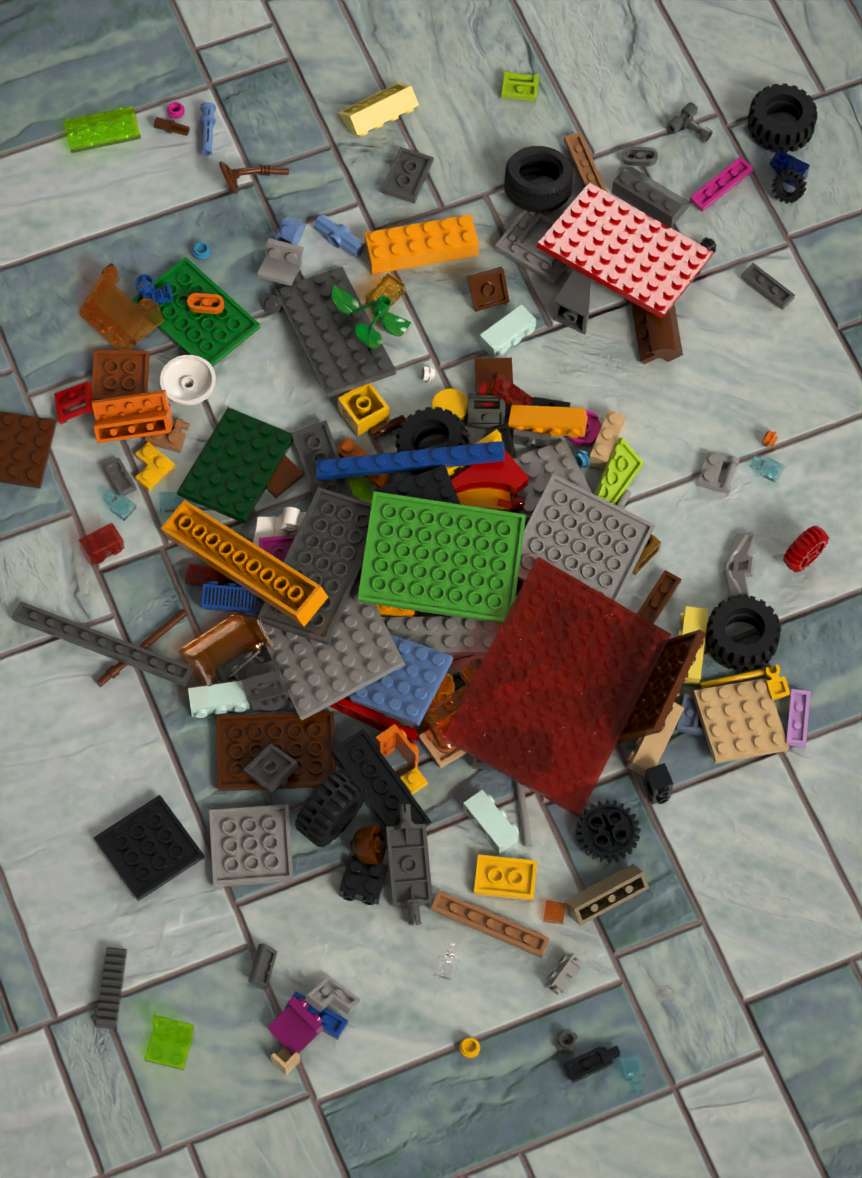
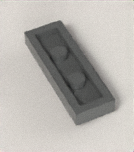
(767, 286)

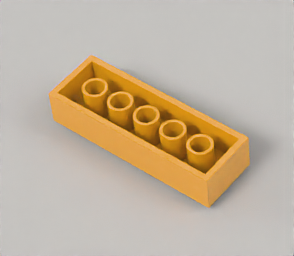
(421, 244)

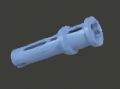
(207, 122)

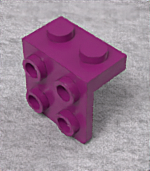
(296, 1026)

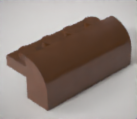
(657, 336)

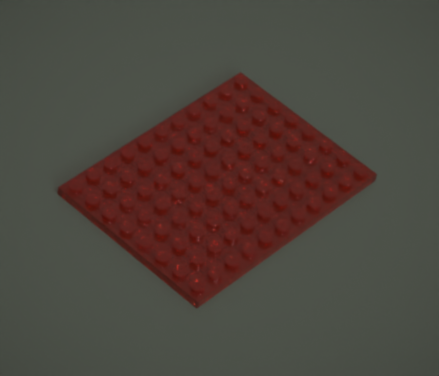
(557, 686)

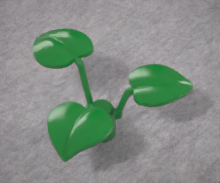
(392, 323)

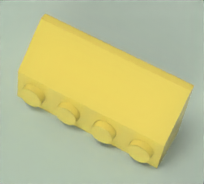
(379, 108)

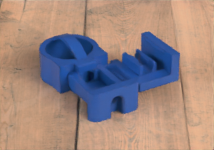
(158, 296)

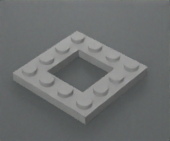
(512, 246)

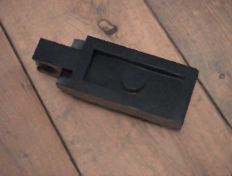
(590, 1063)

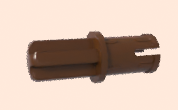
(171, 126)
(387, 427)

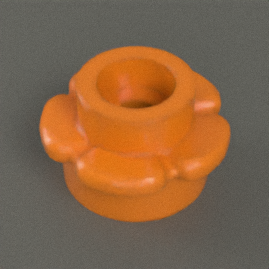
(769, 438)

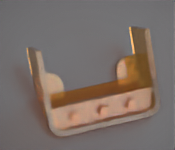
(223, 644)

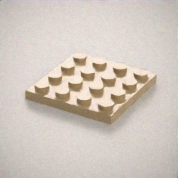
(740, 721)

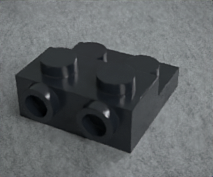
(362, 882)

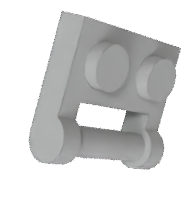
(711, 471)

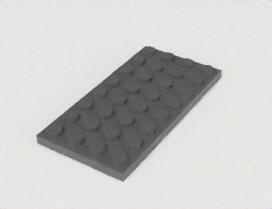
(329, 335)
(330, 553)

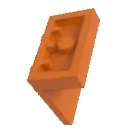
(397, 738)

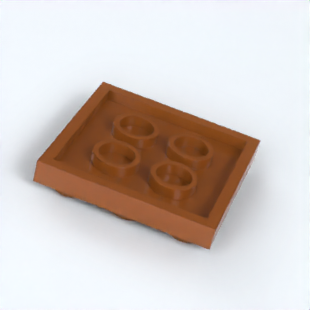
(119, 373)

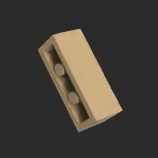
(606, 440)

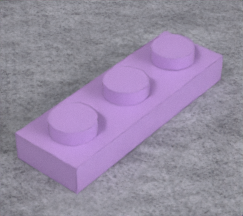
(798, 718)

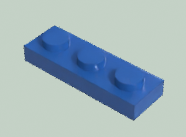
(332, 1022)

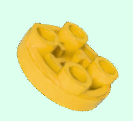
(452, 400)

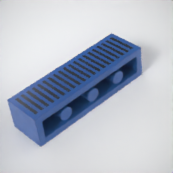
(229, 598)

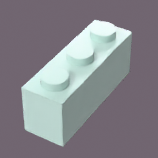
(507, 331)
(218, 699)
(491, 821)

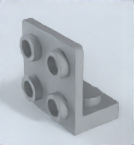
(281, 262)

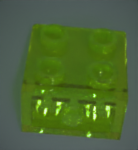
(169, 1042)

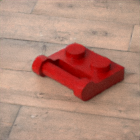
(73, 397)

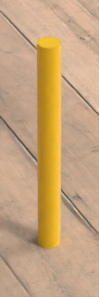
(735, 678)

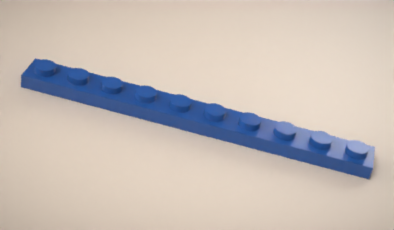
(410, 460)

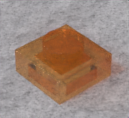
(554, 912)

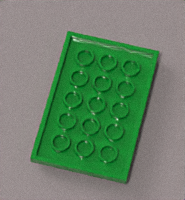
(201, 333)

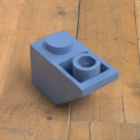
(290, 230)

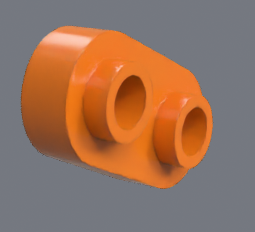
(206, 302)

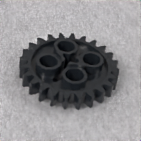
(590, 835)

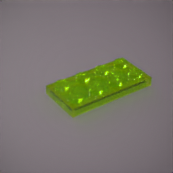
(102, 129)

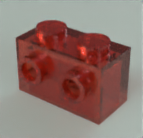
(101, 544)

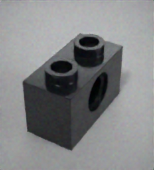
(658, 784)

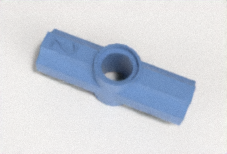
(339, 235)

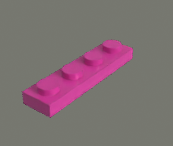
(721, 184)

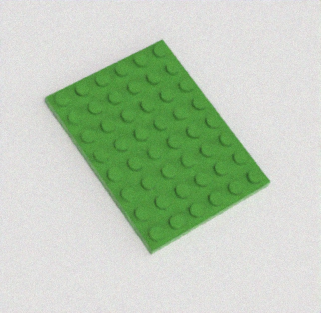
(441, 557)

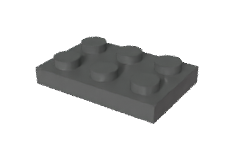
(407, 175)

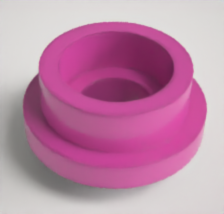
(175, 106)

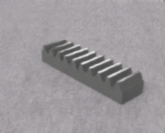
(111, 988)

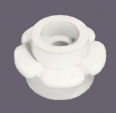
(427, 373)

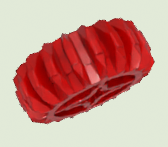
(806, 548)

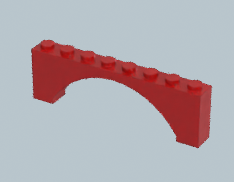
(495, 475)

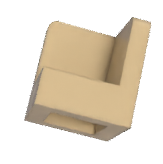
(285, 1060)

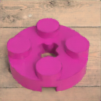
(593, 428)

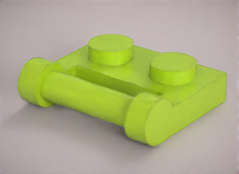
(520, 90)

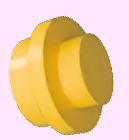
(469, 1047)

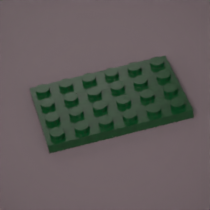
(236, 465)

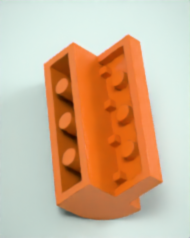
(132, 416)

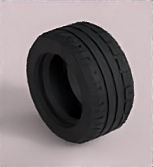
(540, 161)

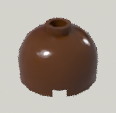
(367, 845)

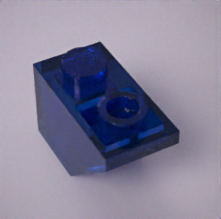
(784, 161)

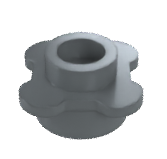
(571, 1037)

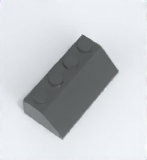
(649, 196)

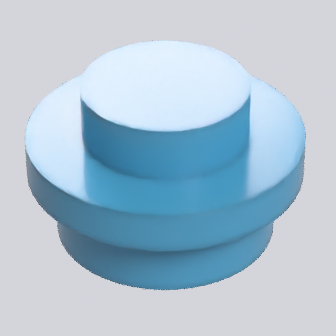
(201, 251)
(582, 458)

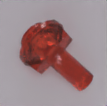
(516, 502)

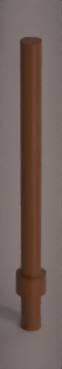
(113, 671)

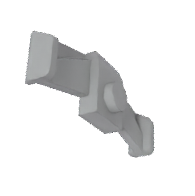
(739, 565)

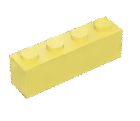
(694, 620)

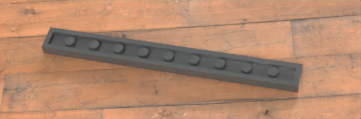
(102, 643)

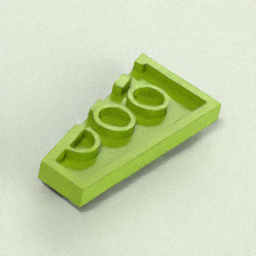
(619, 472)

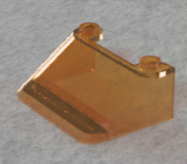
(116, 315)

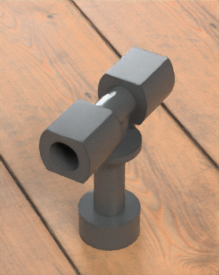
(686, 120)

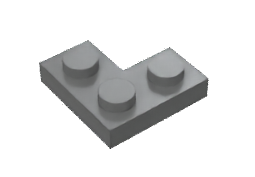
(332, 992)

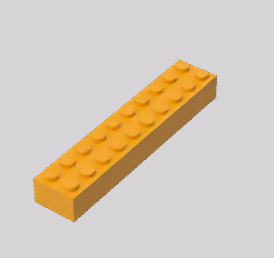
(244, 563)

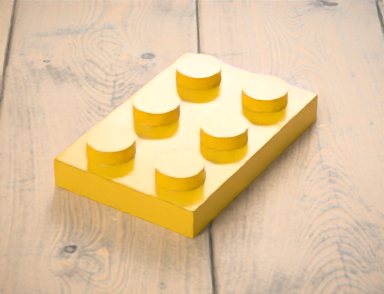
(505, 877)

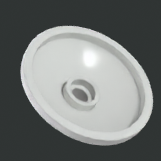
(188, 371)

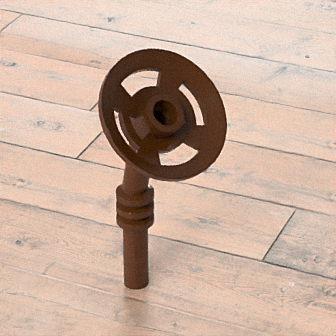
(232, 175)

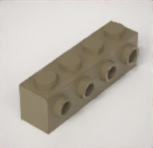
(606, 894)

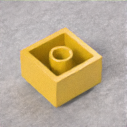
(363, 408)

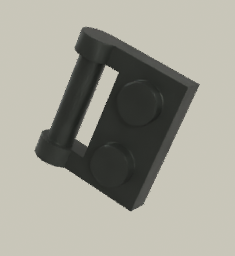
(485, 416)

